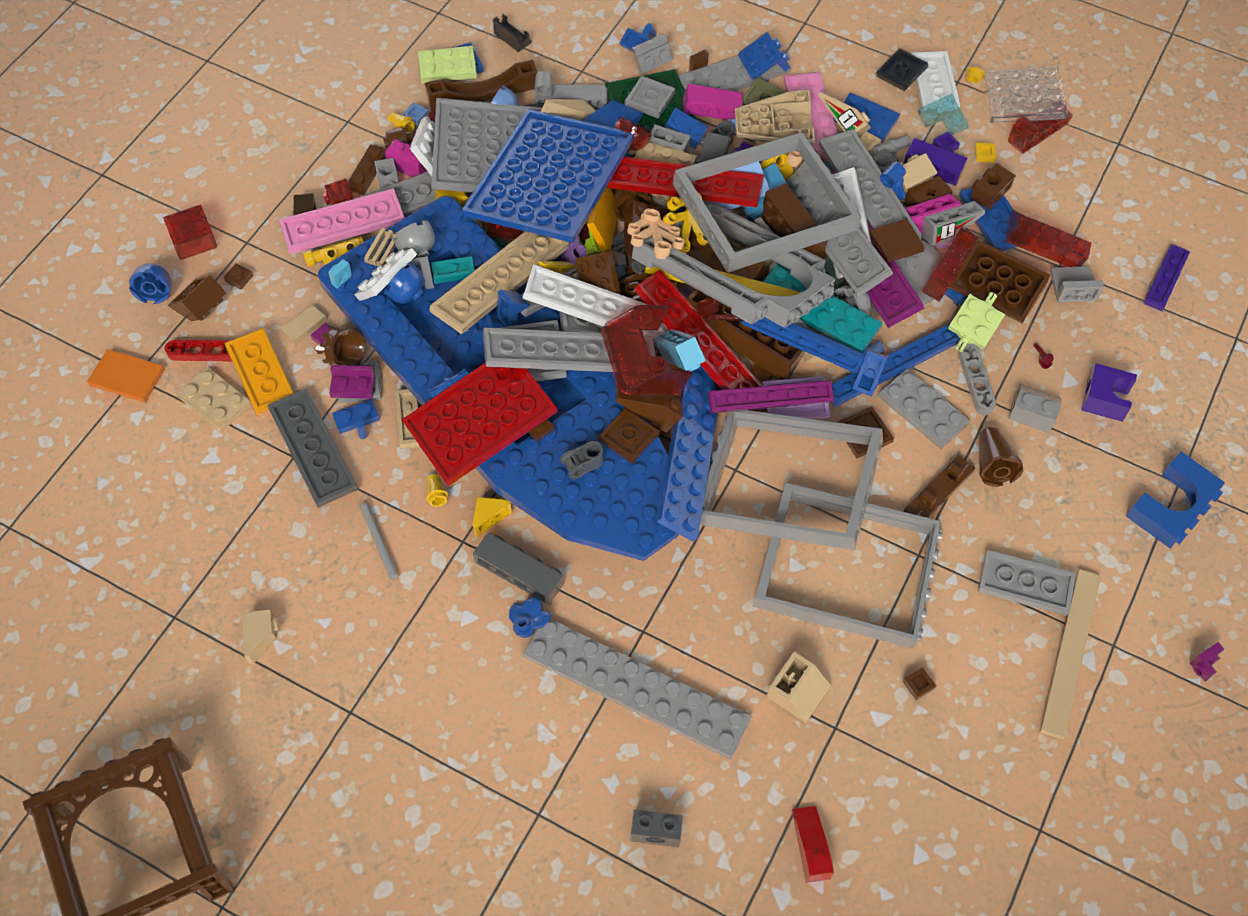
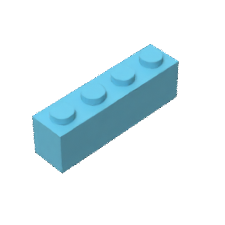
(680, 349)

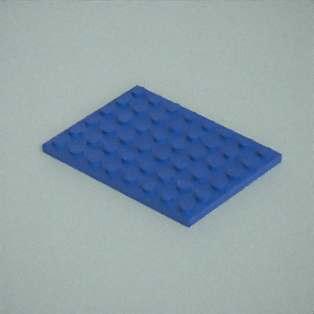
(549, 175)

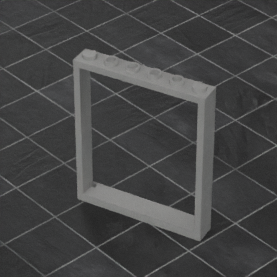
(736, 260)
(803, 427)
(873, 513)

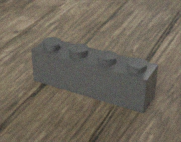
(518, 568)

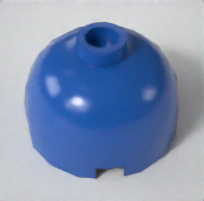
(150, 283)
(406, 285)

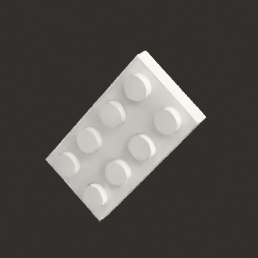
(937, 79)

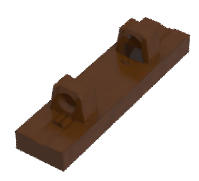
(940, 488)

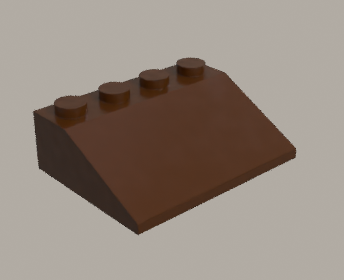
(1009, 278)
(659, 410)

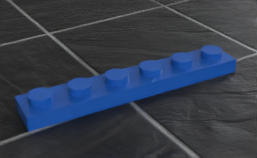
(811, 343)

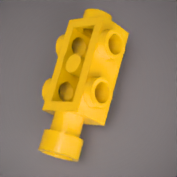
(338, 250)

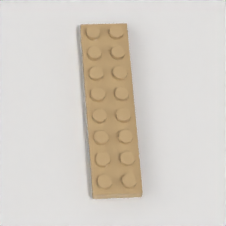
(506, 271)

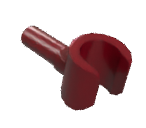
(1046, 360)

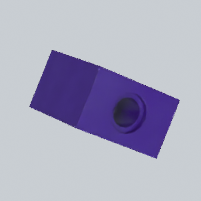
(1100, 390)

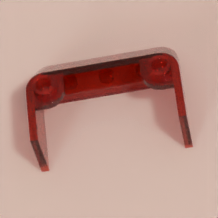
(630, 358)

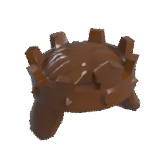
(342, 346)

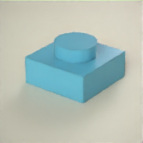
(340, 273)

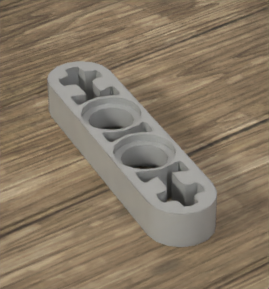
(974, 378)

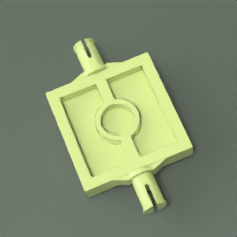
(976, 321)

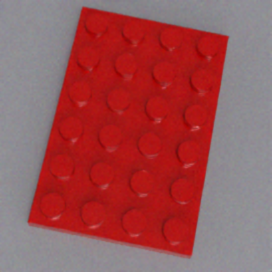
(478, 418)

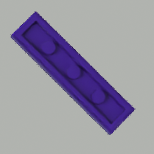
(1166, 277)

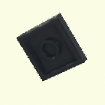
(902, 69)

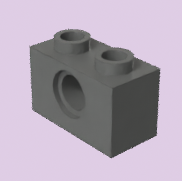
(656, 828)

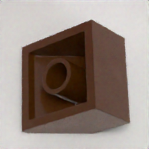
(198, 298)

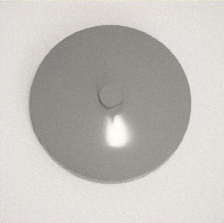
(919, 269)

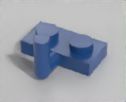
(632, 38)
(356, 418)

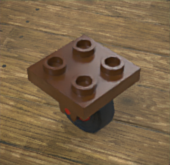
(600, 271)

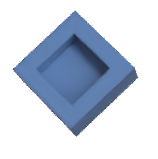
(416, 112)

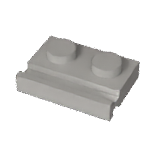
(652, 53)

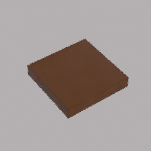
(897, 240)
(867, 418)
(628, 435)

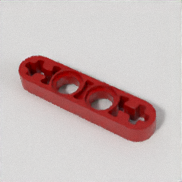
(203, 355)

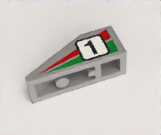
(946, 224)

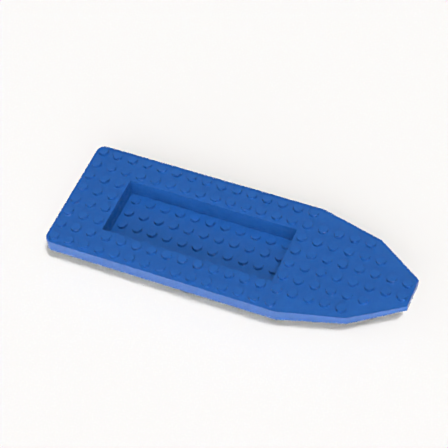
(604, 508)

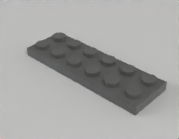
(312, 448)

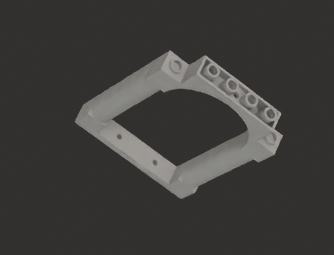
(743, 301)

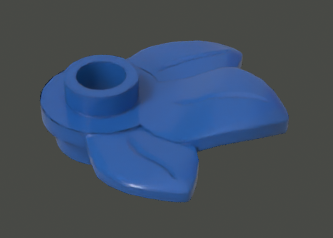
(528, 615)

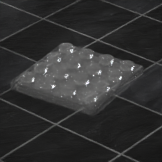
(1025, 92)

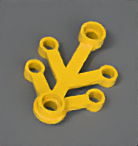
(688, 222)

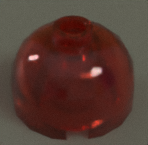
(640, 137)

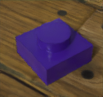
(946, 142)

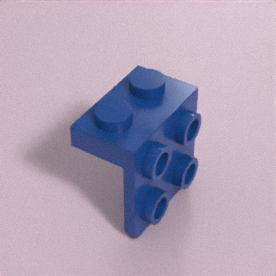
(763, 55)

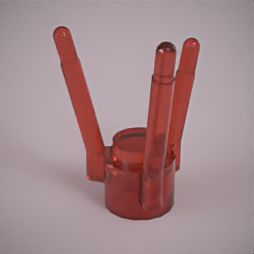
(709, 307)

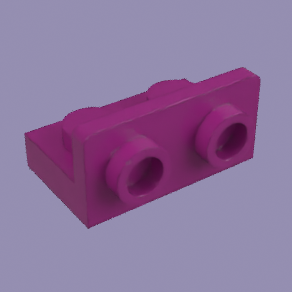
(352, 381)

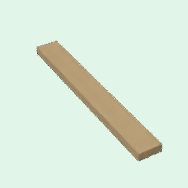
(1070, 655)

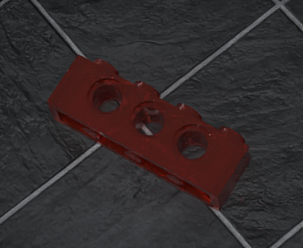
(950, 264)

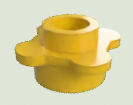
(974, 74)

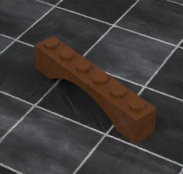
(517, 78)

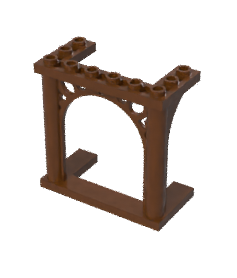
(51, 815)

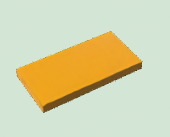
(603, 221)
(259, 369)

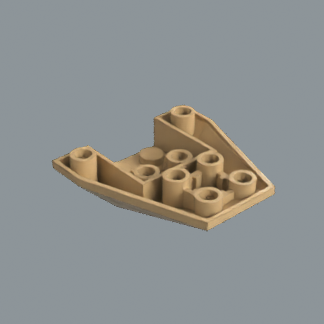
(776, 117)

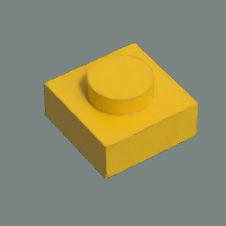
(985, 152)

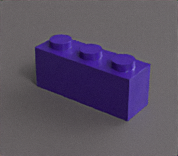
(947, 163)

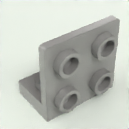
(1075, 284)

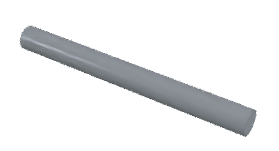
(388, 563)

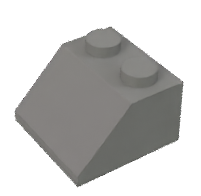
(1035, 409)

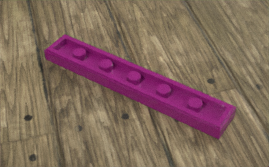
(770, 396)

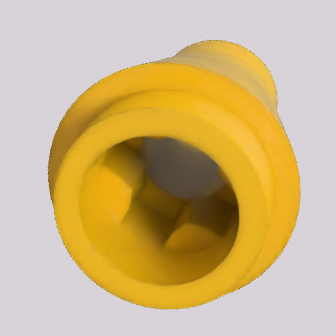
(401, 121)
(436, 492)

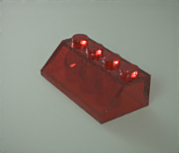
(1047, 240)

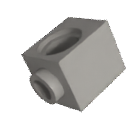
(386, 172)

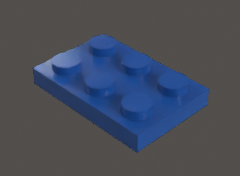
(881, 117)

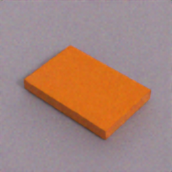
(126, 375)

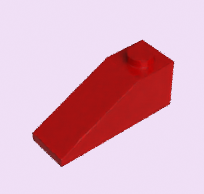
(812, 845)

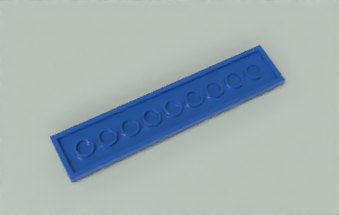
(689, 459)

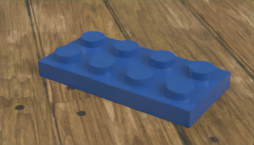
(994, 222)

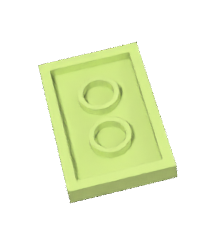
(447, 64)

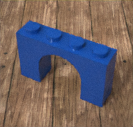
(1170, 525)

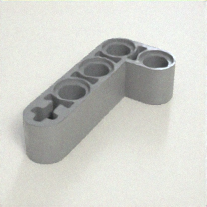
(594, 95)

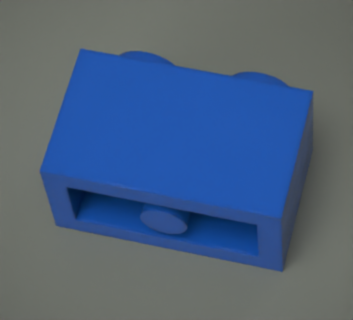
(685, 124)

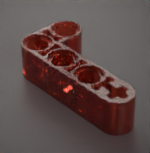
(1028, 134)

